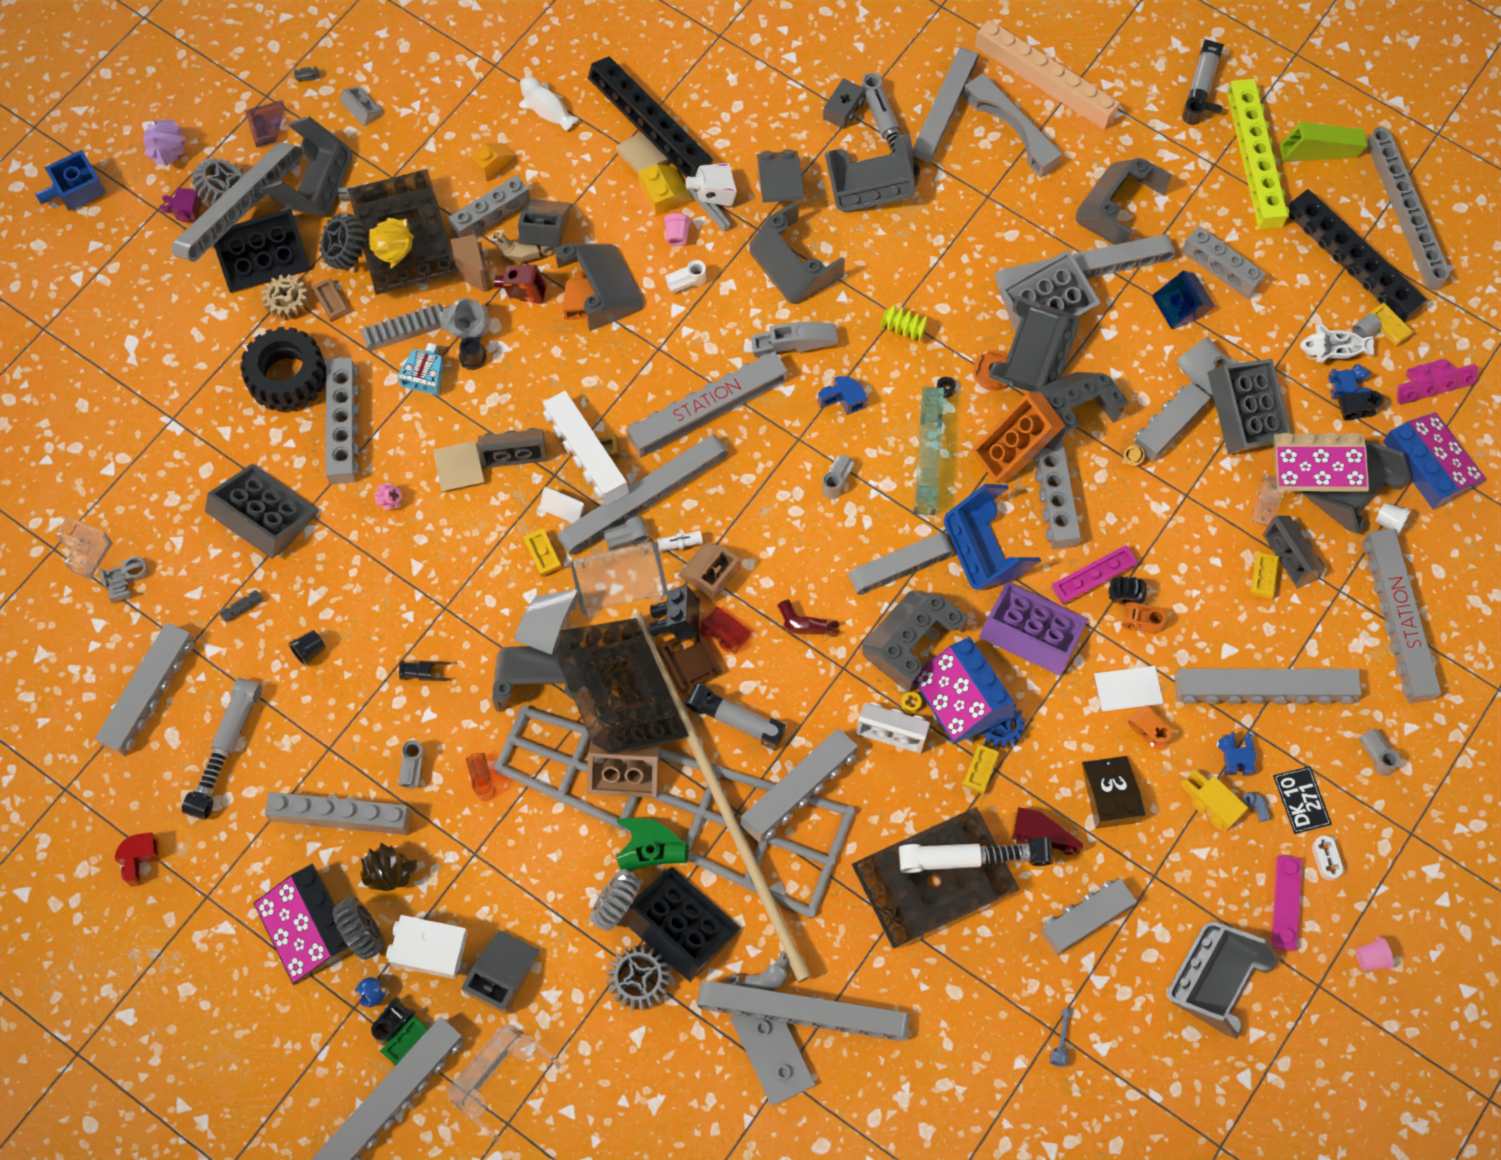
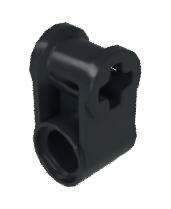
(1359, 405)
(391, 1019)

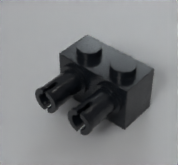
(681, 614)

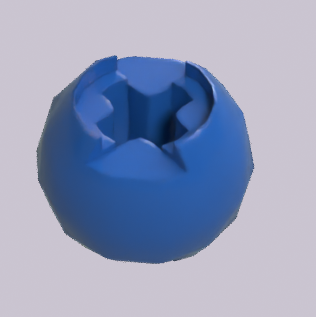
(370, 992)

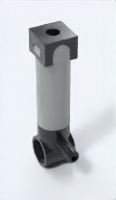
(1202, 83)
(704, 701)

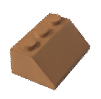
(624, 772)

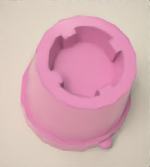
(676, 228)
(1375, 955)

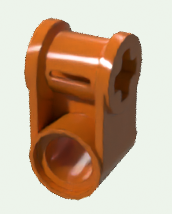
(1142, 616)
(1149, 725)

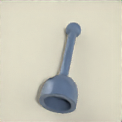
(1059, 1055)

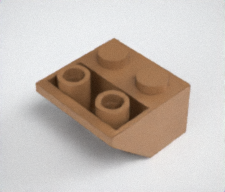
(471, 261)
(711, 569)

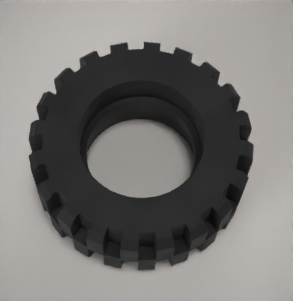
(277, 346)

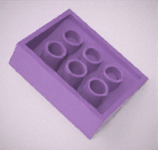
(1033, 628)

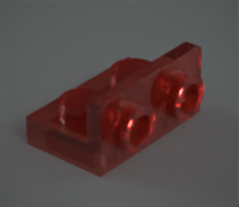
(725, 630)

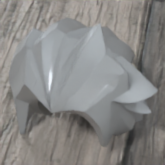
(465, 319)

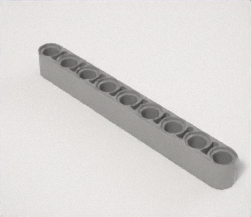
(1403, 195)
(235, 202)
(1106, 259)
(643, 494)
(803, 1011)

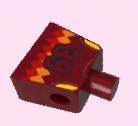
(522, 283)

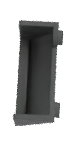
(873, 179)
(609, 278)
(1038, 346)
(1384, 468)
(524, 666)
(1218, 973)

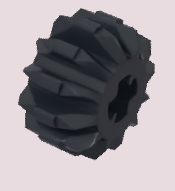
(1127, 590)

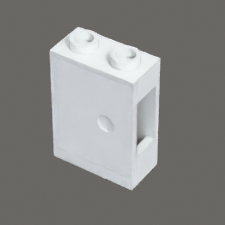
(427, 947)

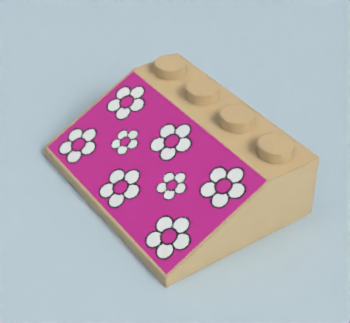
(1320, 462)

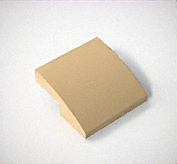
(640, 153)
(458, 466)

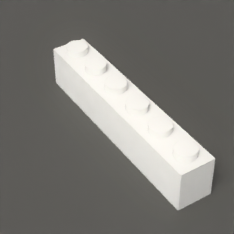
(585, 447)

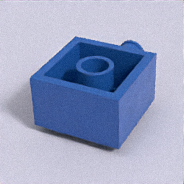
(72, 181)

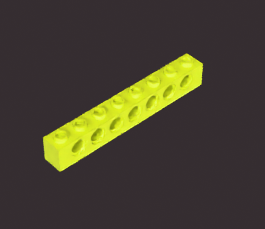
(1257, 154)

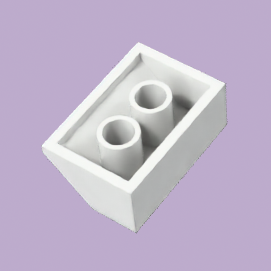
(892, 727)

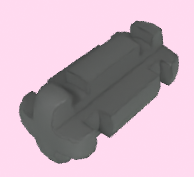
(306, 73)

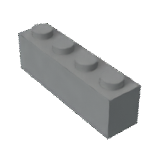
(1172, 420)
(1088, 916)

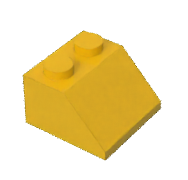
(663, 188)

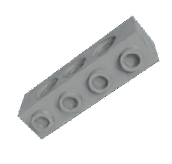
(490, 208)
(1223, 262)

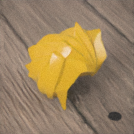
(391, 240)

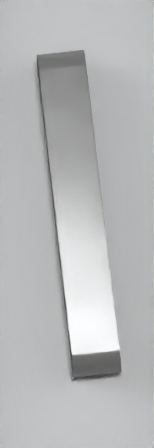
(945, 105)

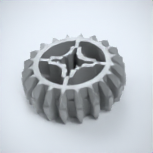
(222, 178)
(615, 900)
(629, 983)

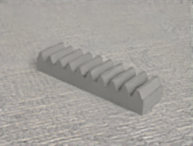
(402, 327)

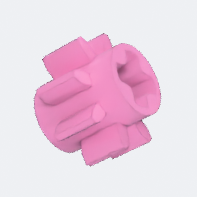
(388, 496)

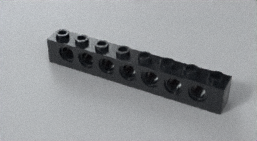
(648, 117)
(1366, 257)

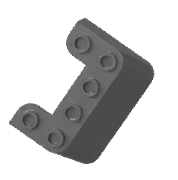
(1078, 389)
(901, 630)

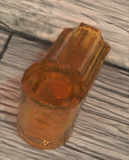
(480, 776)

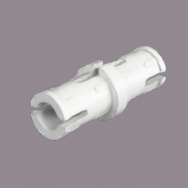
(679, 541)

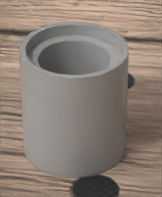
(1367, 326)

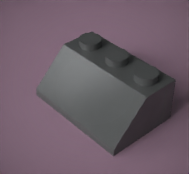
(512, 448)
(1293, 551)

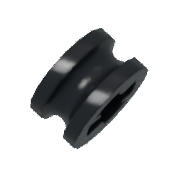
(948, 382)

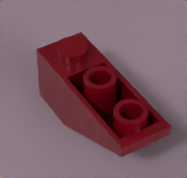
(1034, 824)

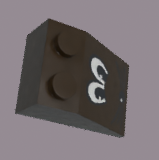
(1113, 792)

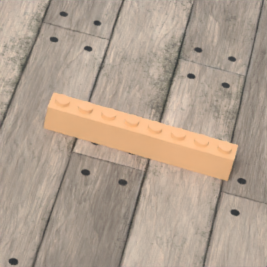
(1047, 74)

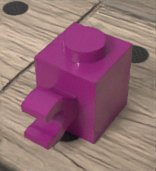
(184, 205)

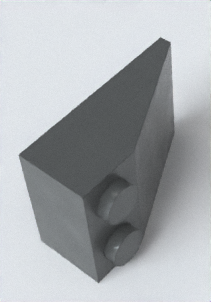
(779, 176)

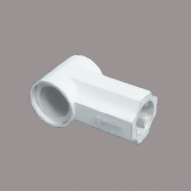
(685, 278)

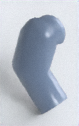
(1258, 804)

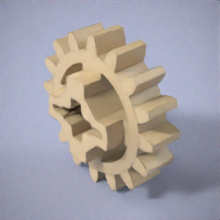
(285, 296)

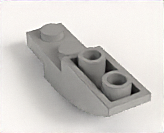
(797, 335)

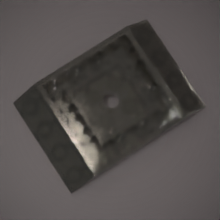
(402, 198)
(618, 660)
(913, 909)

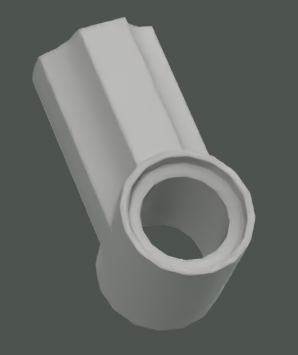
(837, 475)
(633, 532)
(1379, 750)
(411, 766)

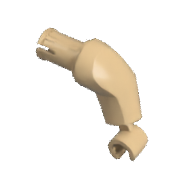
(517, 252)

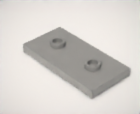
(773, 1057)

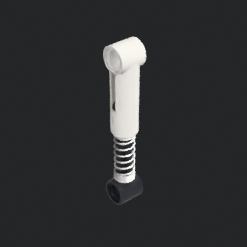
(917, 858)

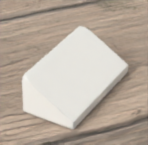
(561, 505)

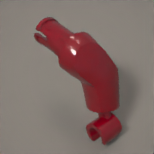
(805, 625)

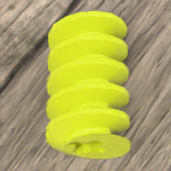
(904, 323)

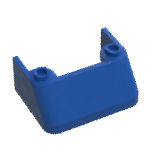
(976, 544)

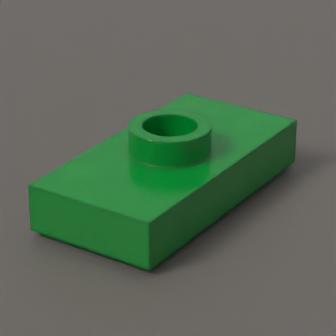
(404, 1040)

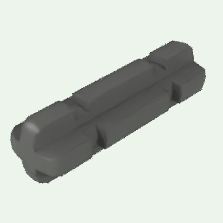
(240, 605)

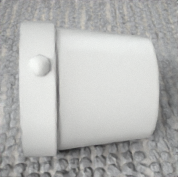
(1392, 517)

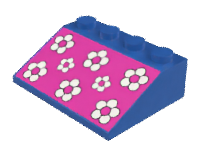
(1434, 459)
(964, 691)

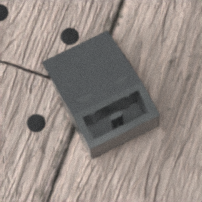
(543, 222)
(500, 972)

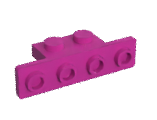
(1435, 379)

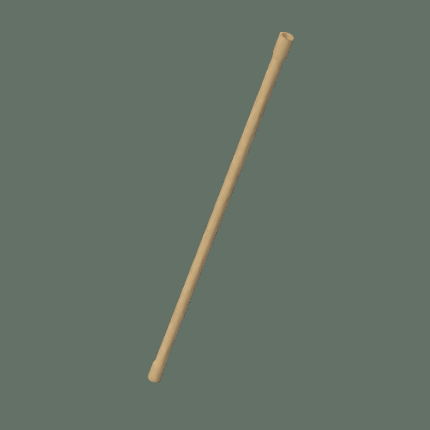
(796, 961)

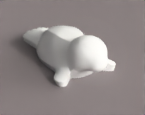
(545, 103)
(1335, 344)

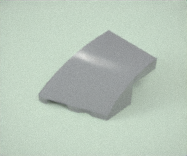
(545, 620)

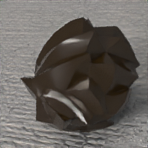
(386, 869)

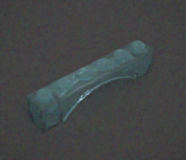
(928, 451)

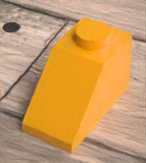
(490, 159)

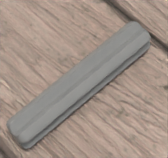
(714, 212)

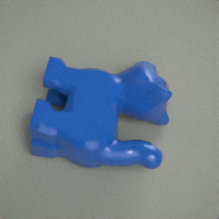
(1346, 381)
(1235, 757)

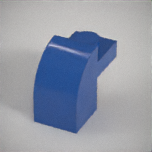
(847, 392)

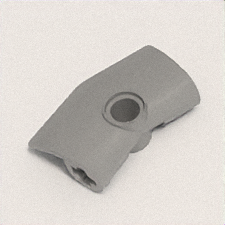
(1201, 360)

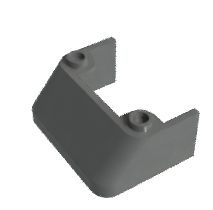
(323, 175)
(1097, 210)
(792, 277)

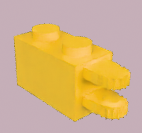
(1214, 800)

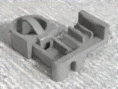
(117, 578)

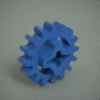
(1005, 733)

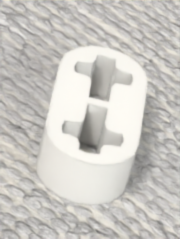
(1322, 859)

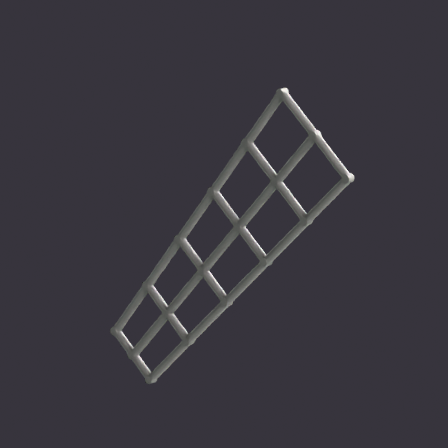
(574, 763)

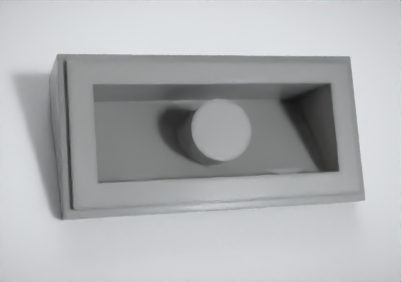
(360, 105)

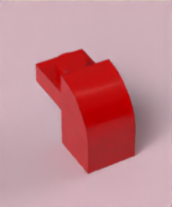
(132, 852)

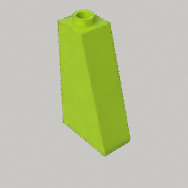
(1322, 142)

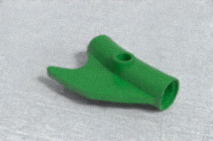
(647, 836)

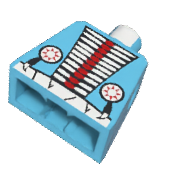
(423, 371)

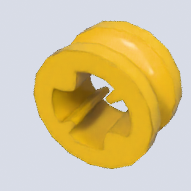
(911, 710)

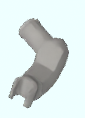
(769, 980)

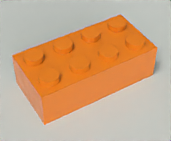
(1018, 437)

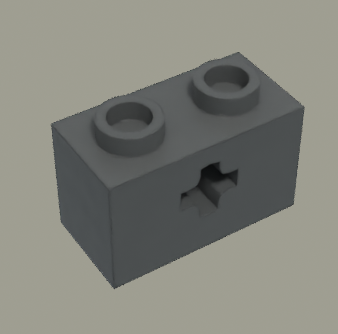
(843, 103)

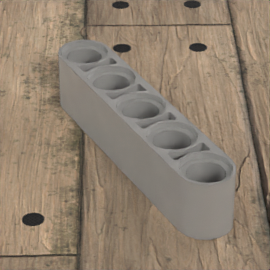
(900, 563)

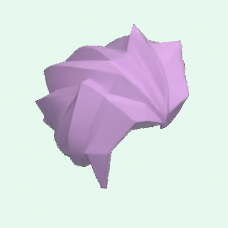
(164, 141)

